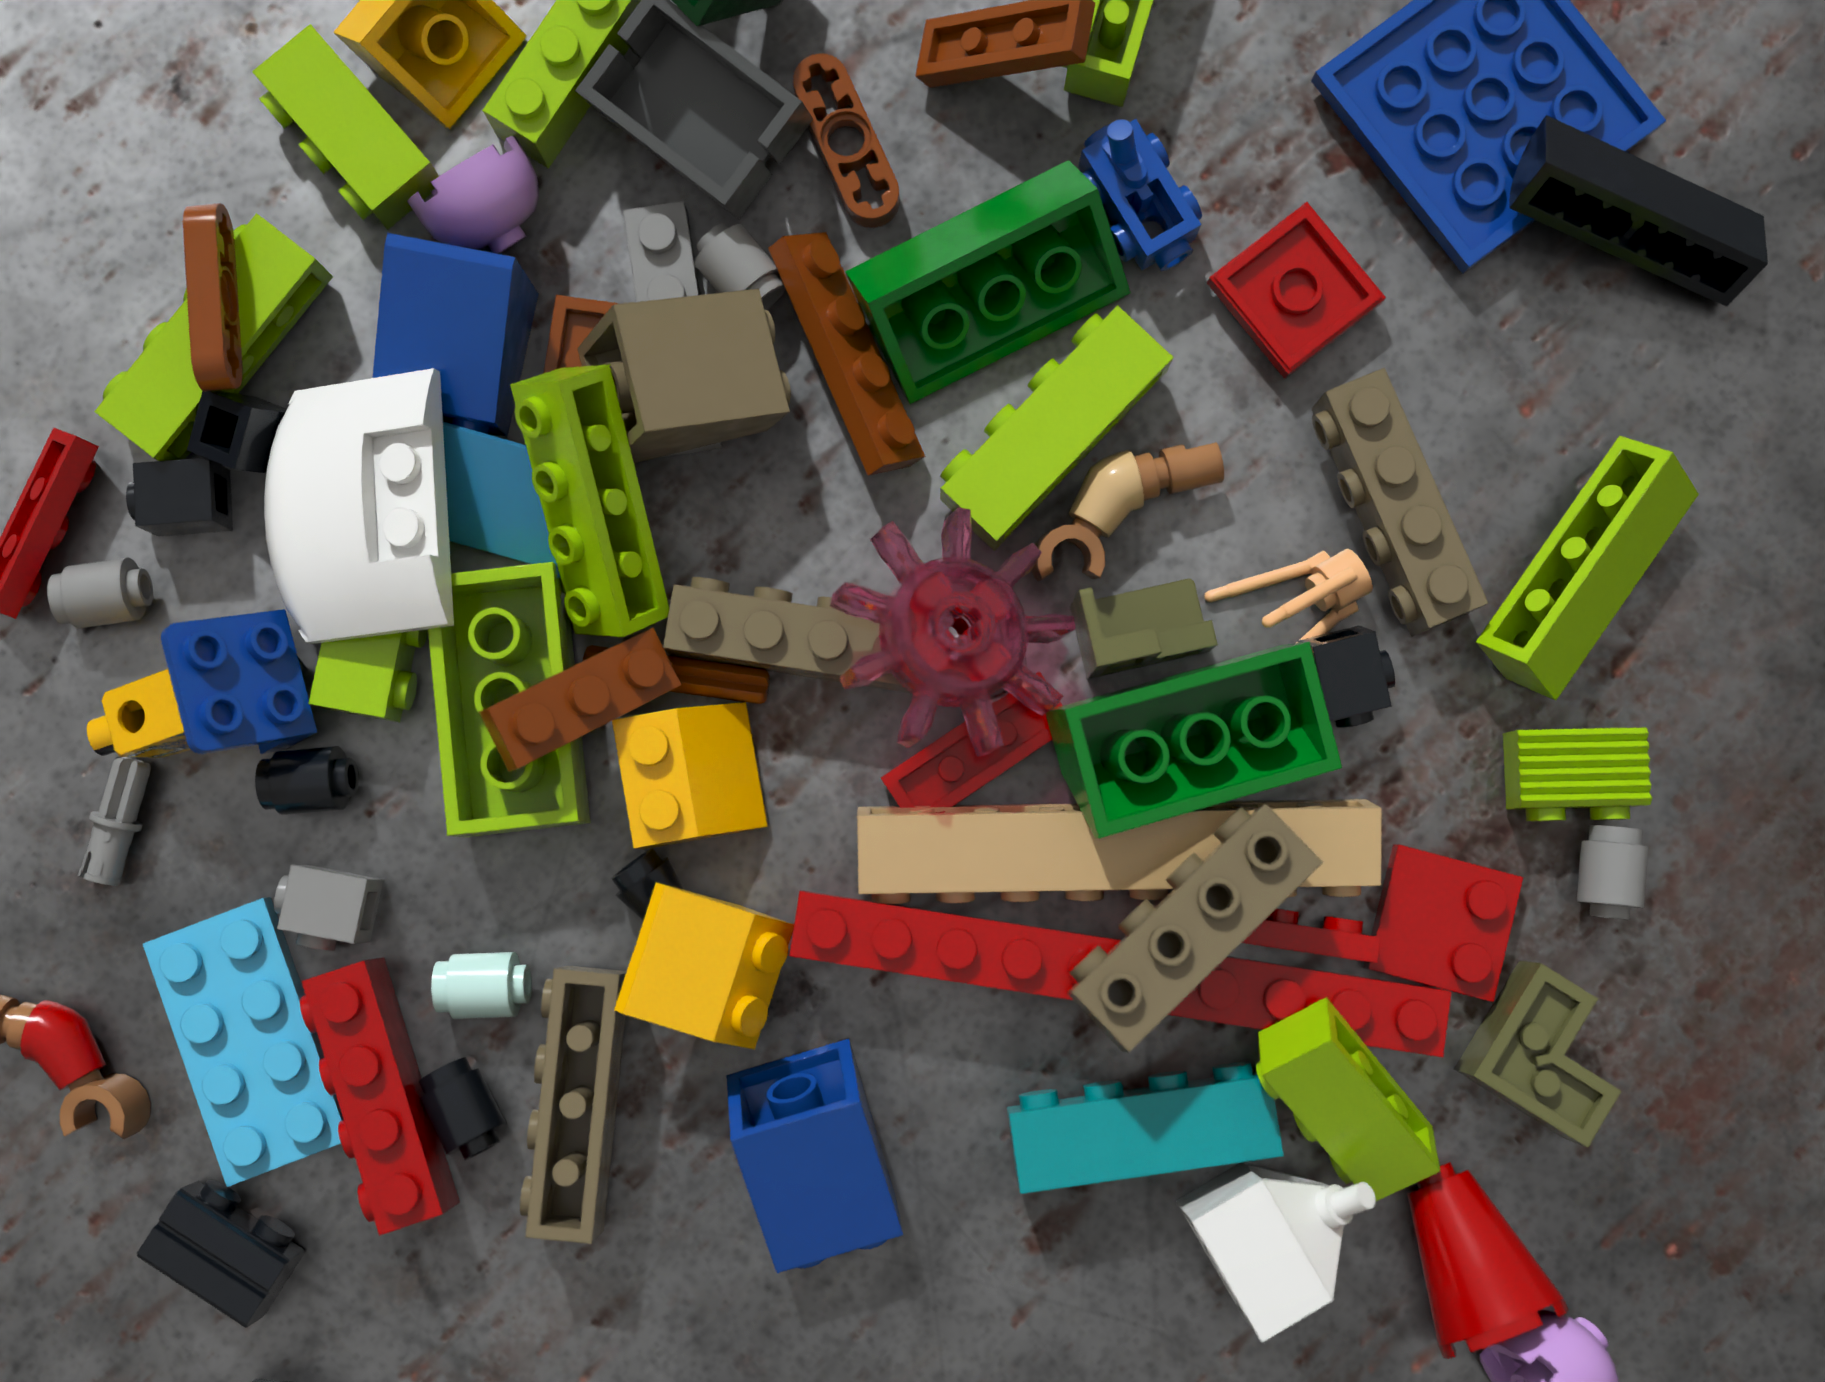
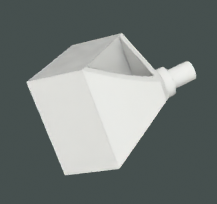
(1273, 1240)

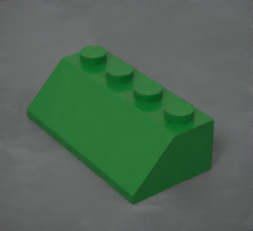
(990, 280)
(1195, 739)

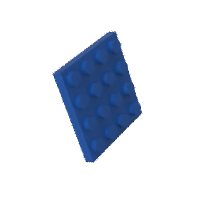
(1456, 93)

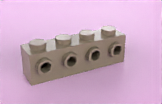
(1397, 503)
(768, 632)
(1193, 927)
(576, 1105)

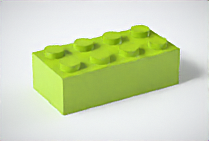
(503, 640)

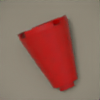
(1475, 1265)

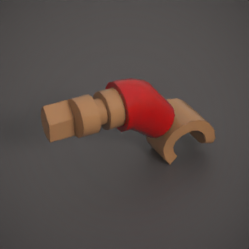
(70, 1057)

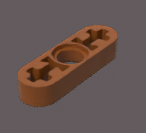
(845, 95)
(212, 297)

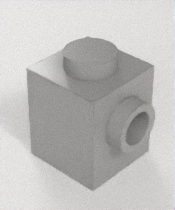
(327, 906)

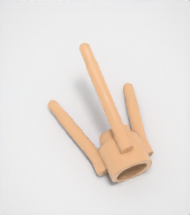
(1333, 584)

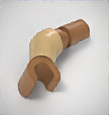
(1120, 486)

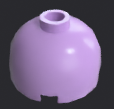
(482, 200)
(1553, 1352)

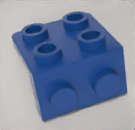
(238, 682)

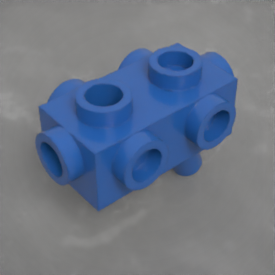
(1139, 189)

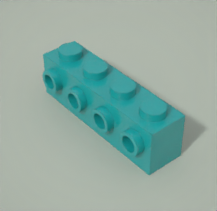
(1142, 1129)

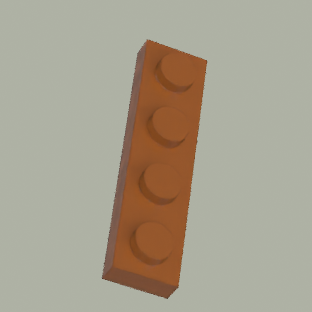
(846, 352)

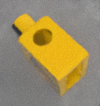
(139, 720)

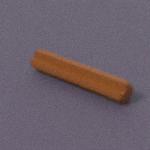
(714, 678)

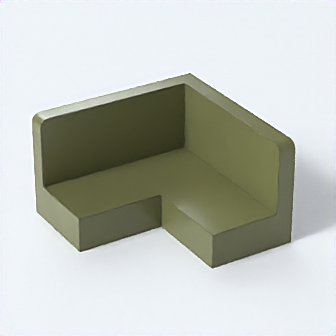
(1140, 627)
(1523, 1051)

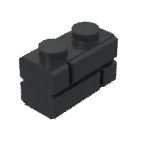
(222, 1251)

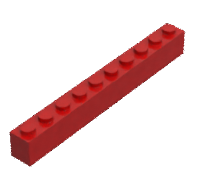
(1041, 961)

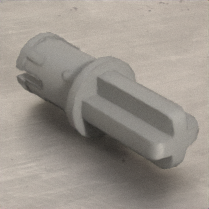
(115, 821)

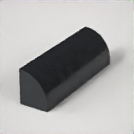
(1638, 212)

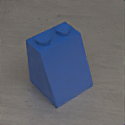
(463, 317)
(811, 1156)

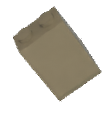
(691, 370)

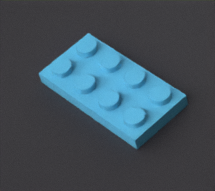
(245, 1040)

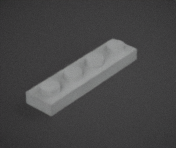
(662, 258)

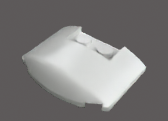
(361, 508)

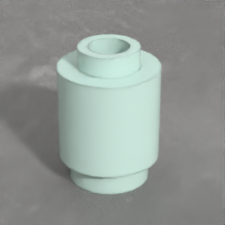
(481, 985)

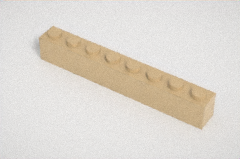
(1053, 849)

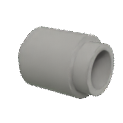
(736, 262)
(100, 593)
(1612, 871)

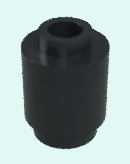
(306, 780)
(461, 1109)

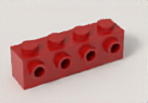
(379, 1095)

